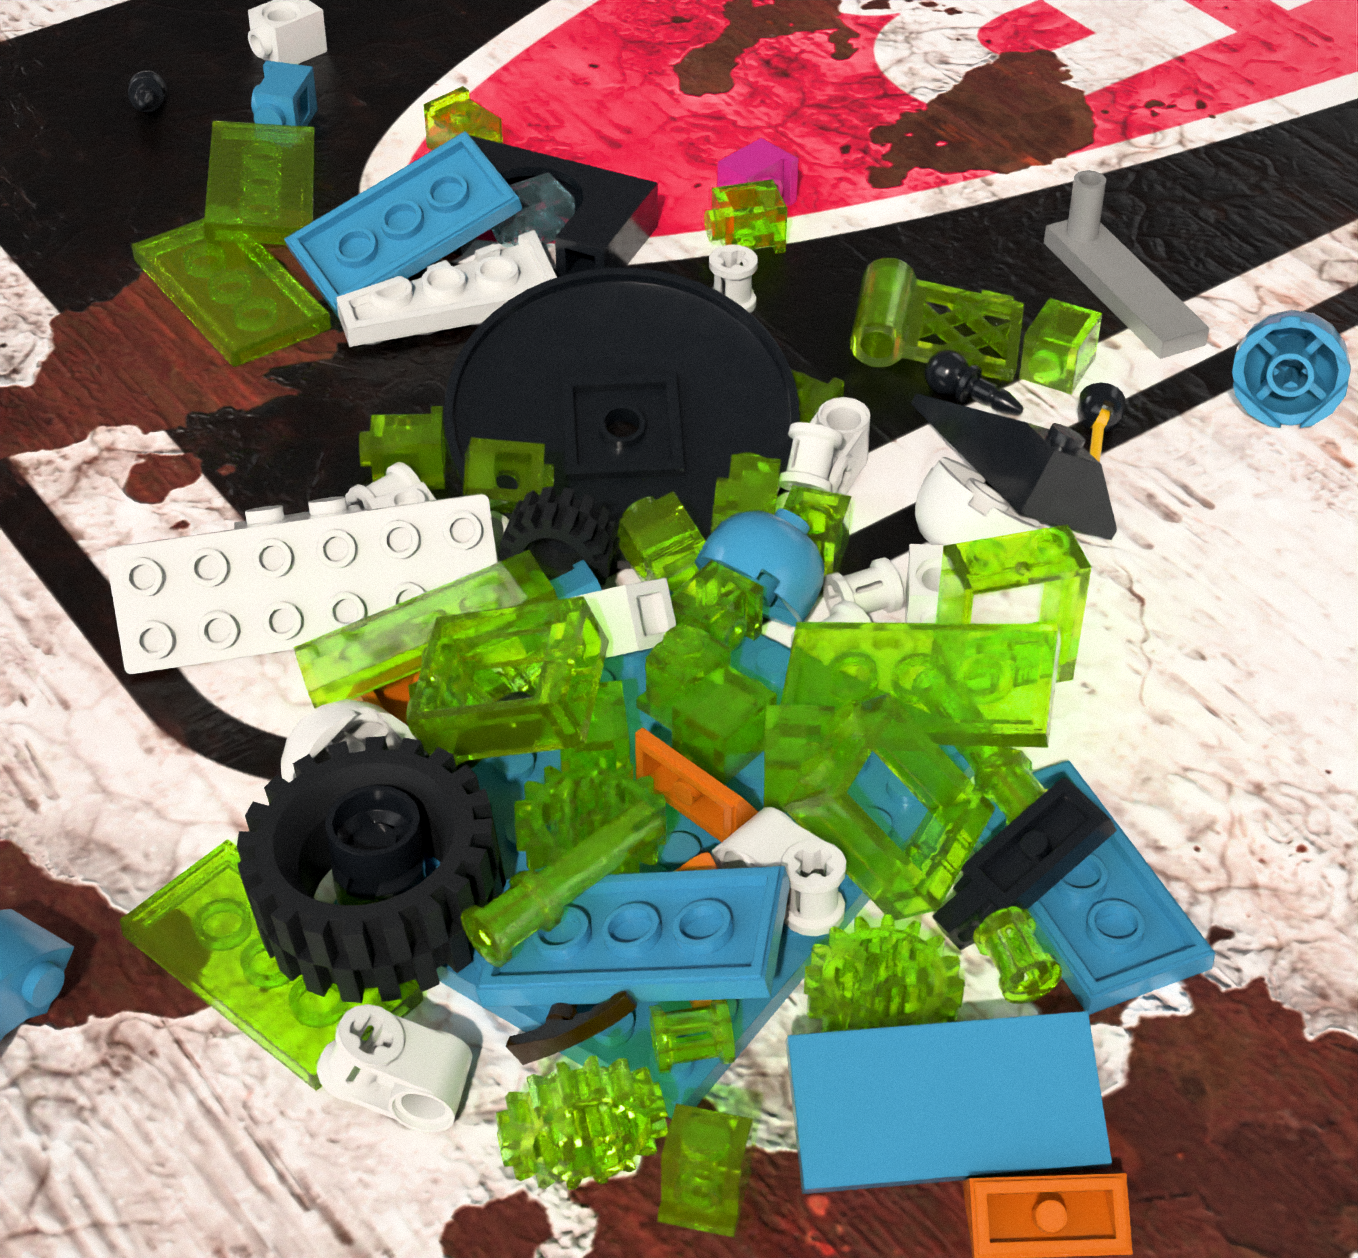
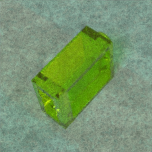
(1018, 561)
(558, 717)
(957, 811)

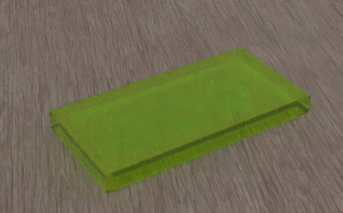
(259, 182)
(231, 292)
(393, 640)
(952, 678)
(211, 943)

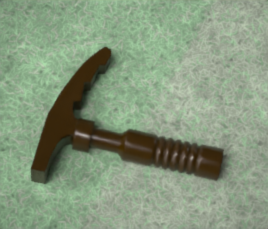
(567, 1027)

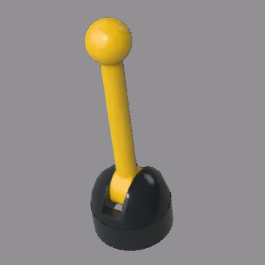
(1098, 418)

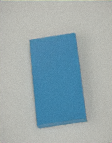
(405, 221)
(1111, 918)
(655, 938)
(946, 1102)

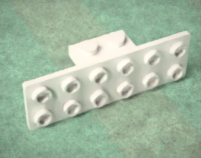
(287, 576)

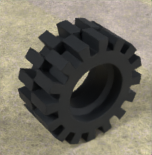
(565, 521)

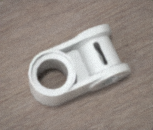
(853, 422)
(811, 865)
(402, 1065)

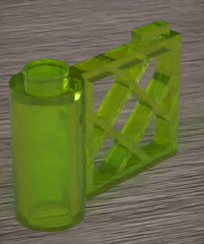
(895, 316)

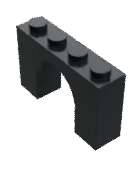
(611, 208)

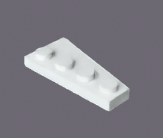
(444, 294)

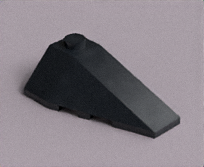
(1030, 466)

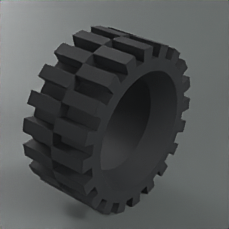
(385, 940)

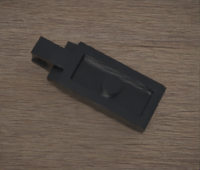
(1025, 859)

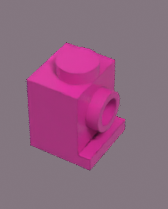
(758, 163)

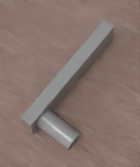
(1119, 276)

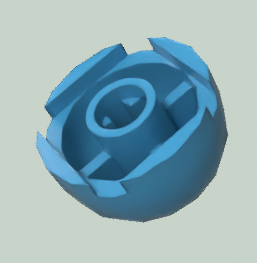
(1291, 369)
(772, 554)

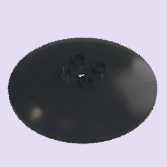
(630, 349)

